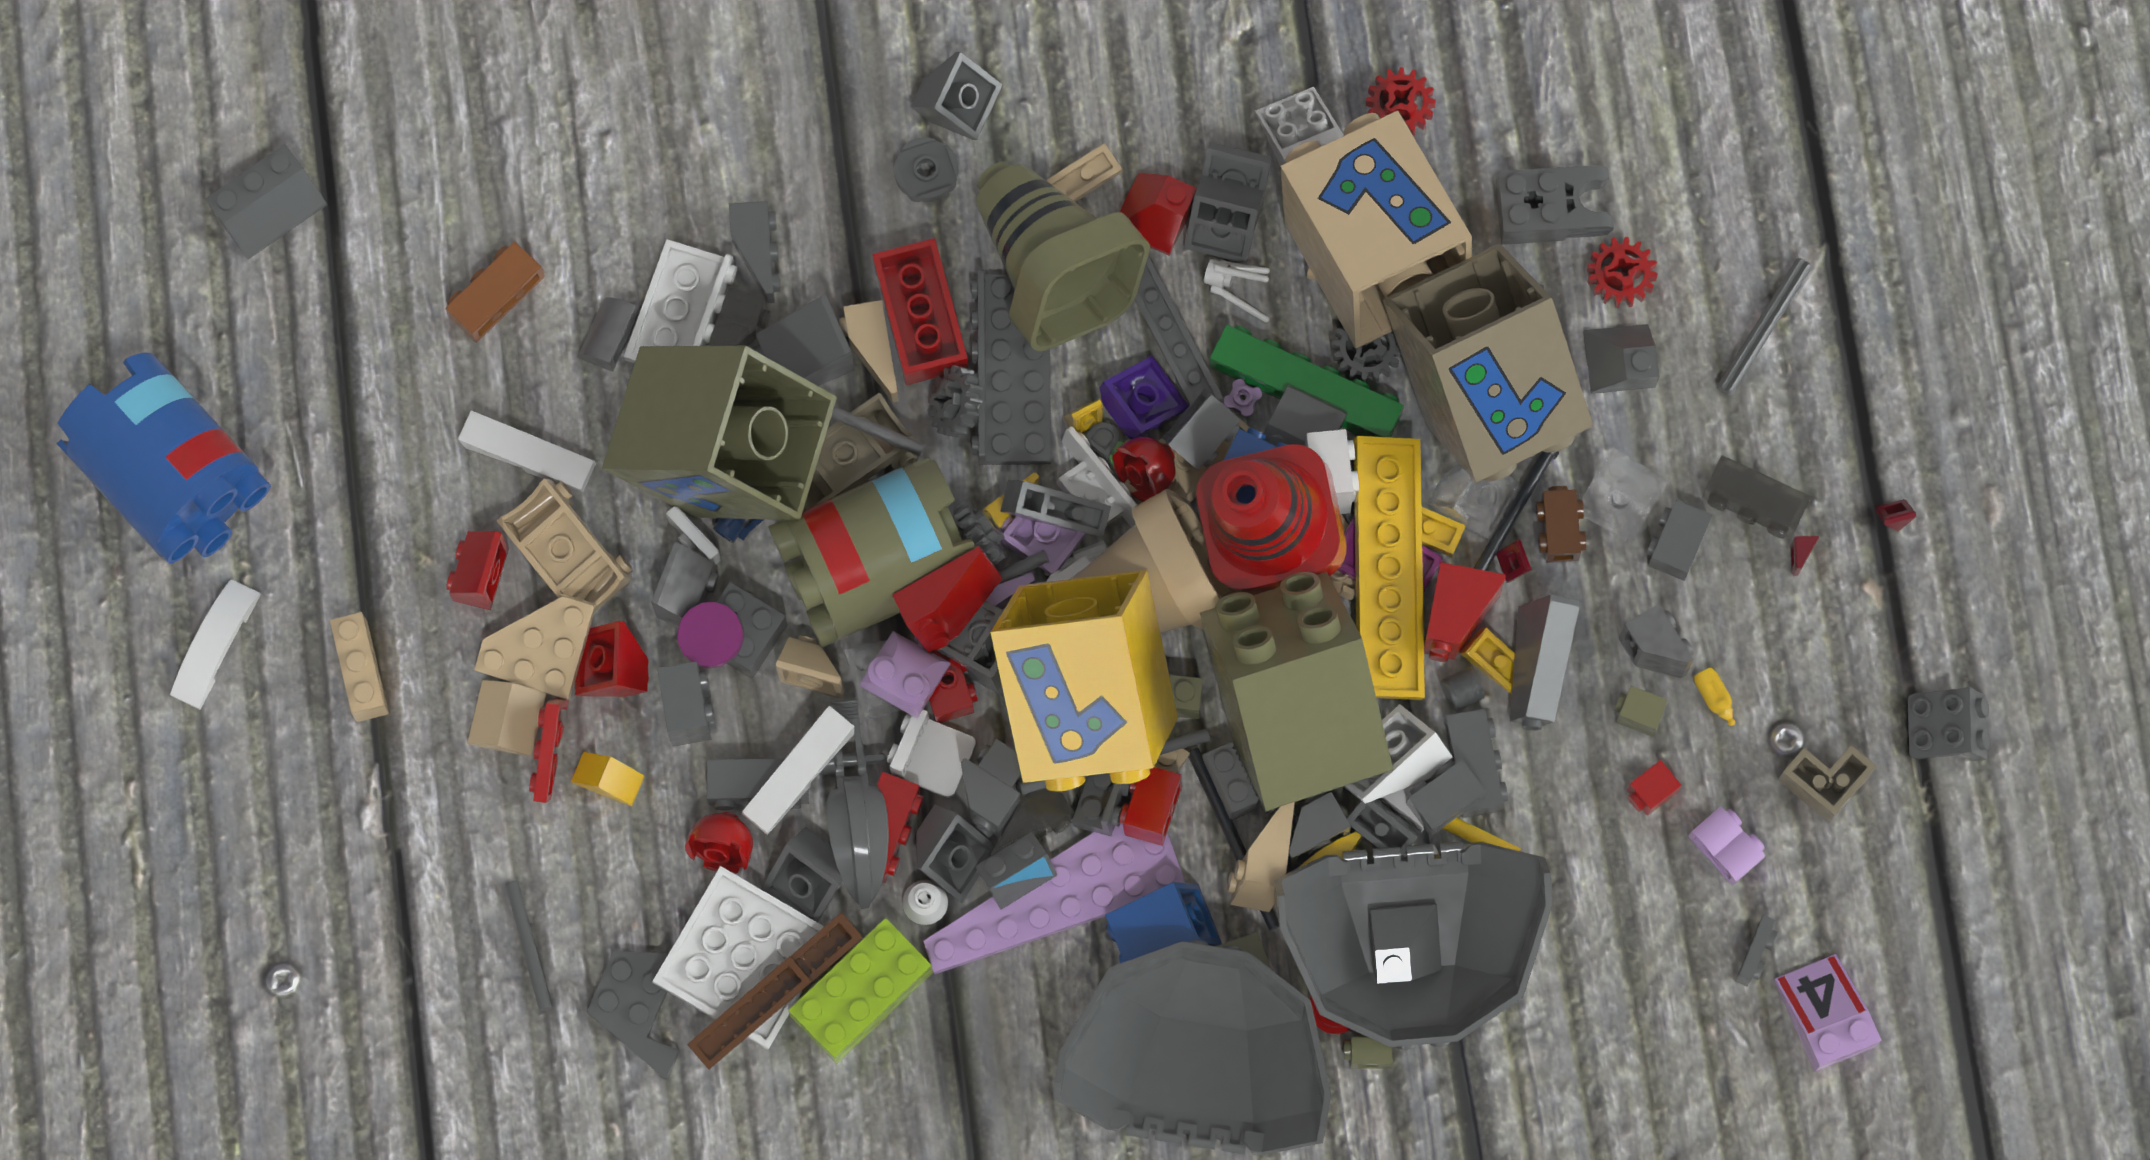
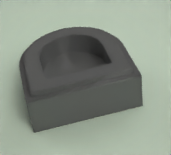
(1103, 438)

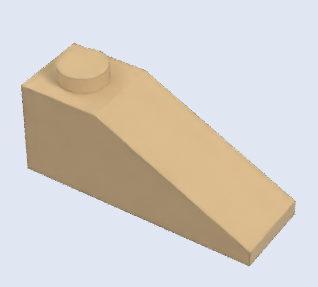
(870, 342)

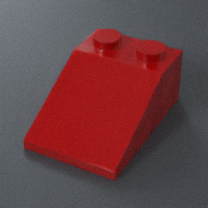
(947, 599)

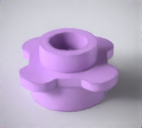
(1244, 407)

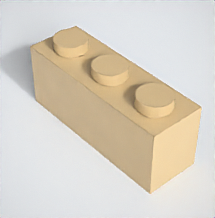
(359, 667)

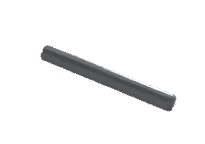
(1764, 327)

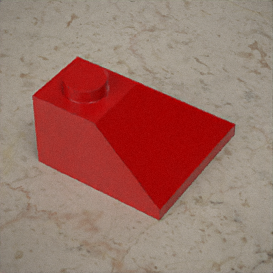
(1159, 209)
(612, 663)

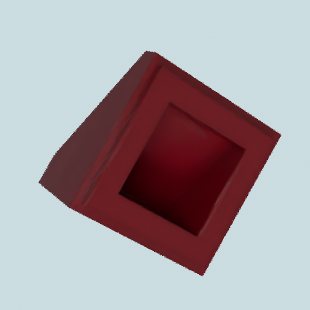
(1800, 550)

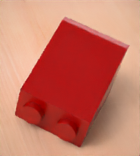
(1458, 608)

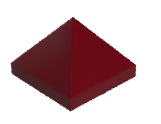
(1896, 514)
(1513, 561)

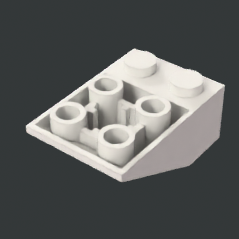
(1297, 121)

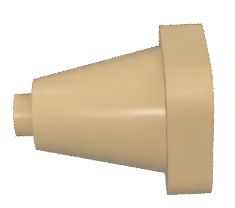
(1174, 551)

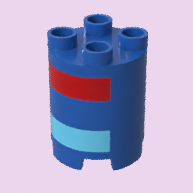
(161, 460)

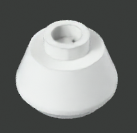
(931, 909)

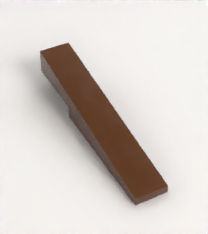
(775, 990)

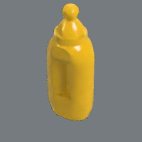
(1715, 694)

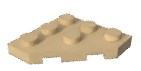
(541, 647)

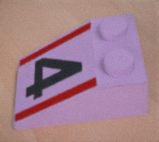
(1827, 1012)

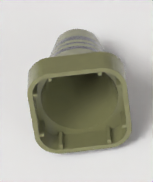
(1061, 259)

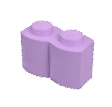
(1727, 844)

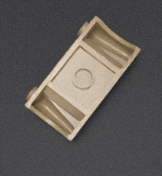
(564, 547)

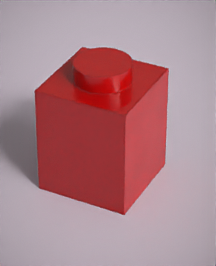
(1653, 788)

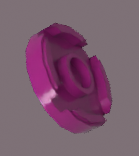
(710, 634)

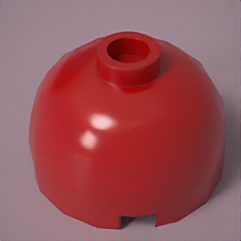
(1146, 465)
(720, 841)

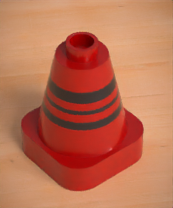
(1286, 527)

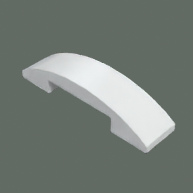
(212, 643)

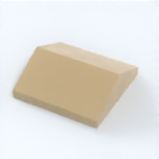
(506, 717)

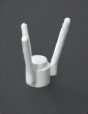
(1222, 274)

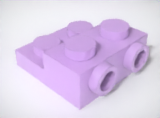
(1031, 537)

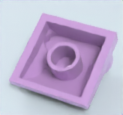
(904, 674)

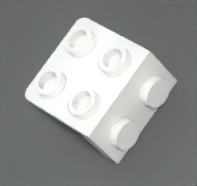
(930, 754)

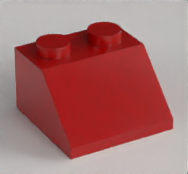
(478, 569)

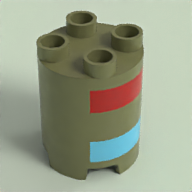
(869, 547)

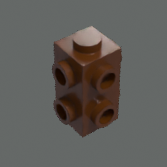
(1560, 518)

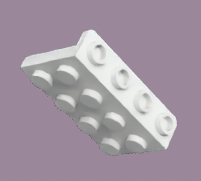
(682, 299)

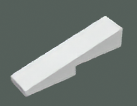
(525, 451)
(799, 770)

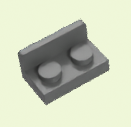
(1100, 804)

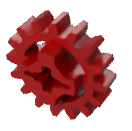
(1401, 88)
(1619, 259)

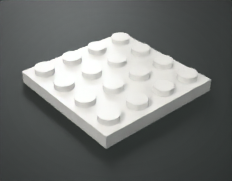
(731, 946)

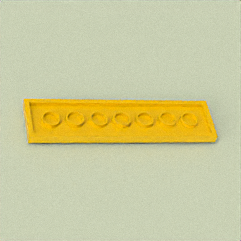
(1390, 564)

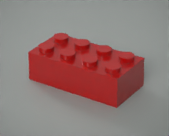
(920, 310)

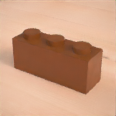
(494, 291)

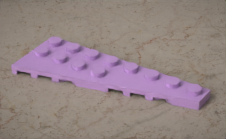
(1090, 882)

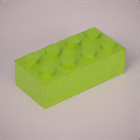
(861, 991)

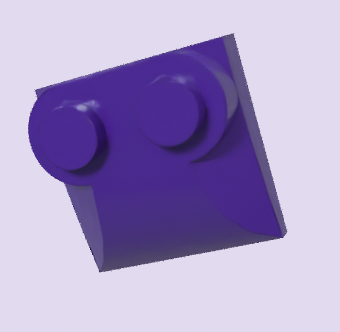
(1141, 398)

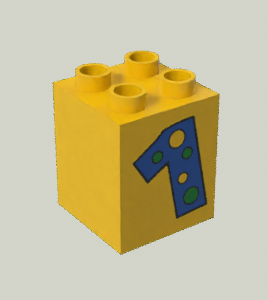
(1085, 679)

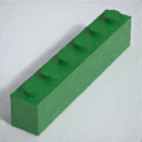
(1273, 369)

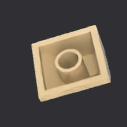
(808, 667)

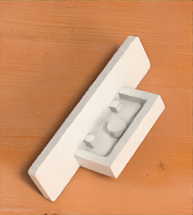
(1093, 479)

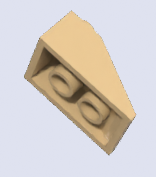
(1264, 862)

